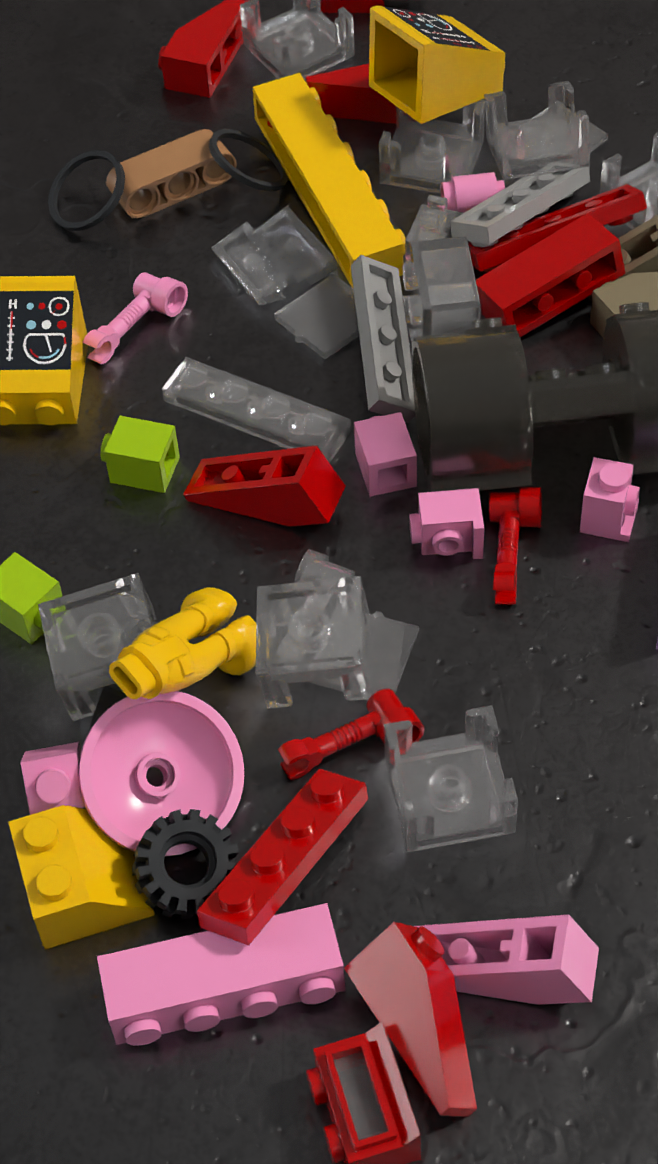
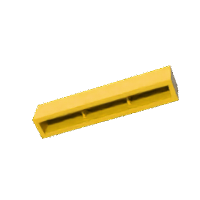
(326, 174)

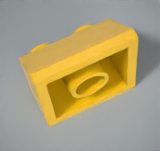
(75, 876)

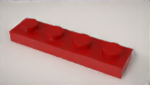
(609, 208)
(282, 857)

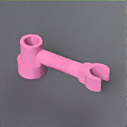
(151, 294)

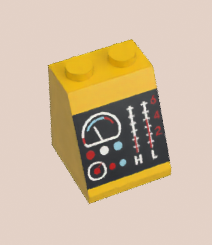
(430, 62)
(41, 350)

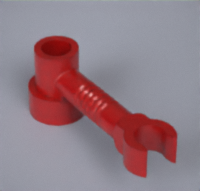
(512, 511)
(383, 708)

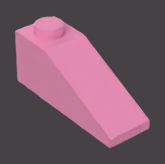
(521, 959)

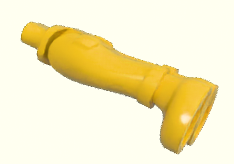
(165, 661)

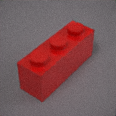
(551, 275)

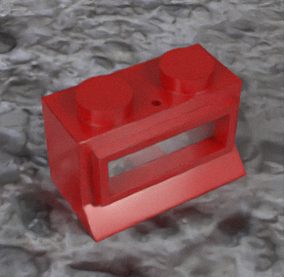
(364, 1101)

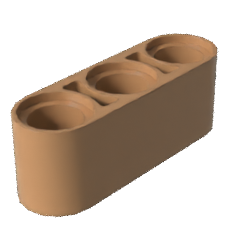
(170, 174)

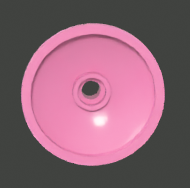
(178, 737)

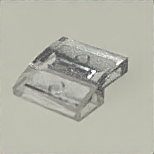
(275, 257)

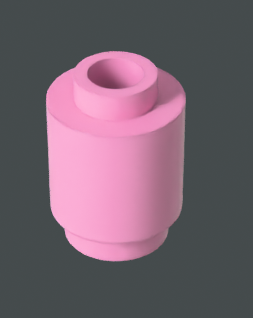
(470, 190)

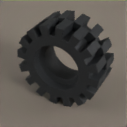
(175, 830)

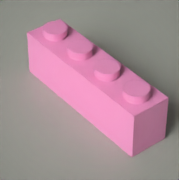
(212, 978)

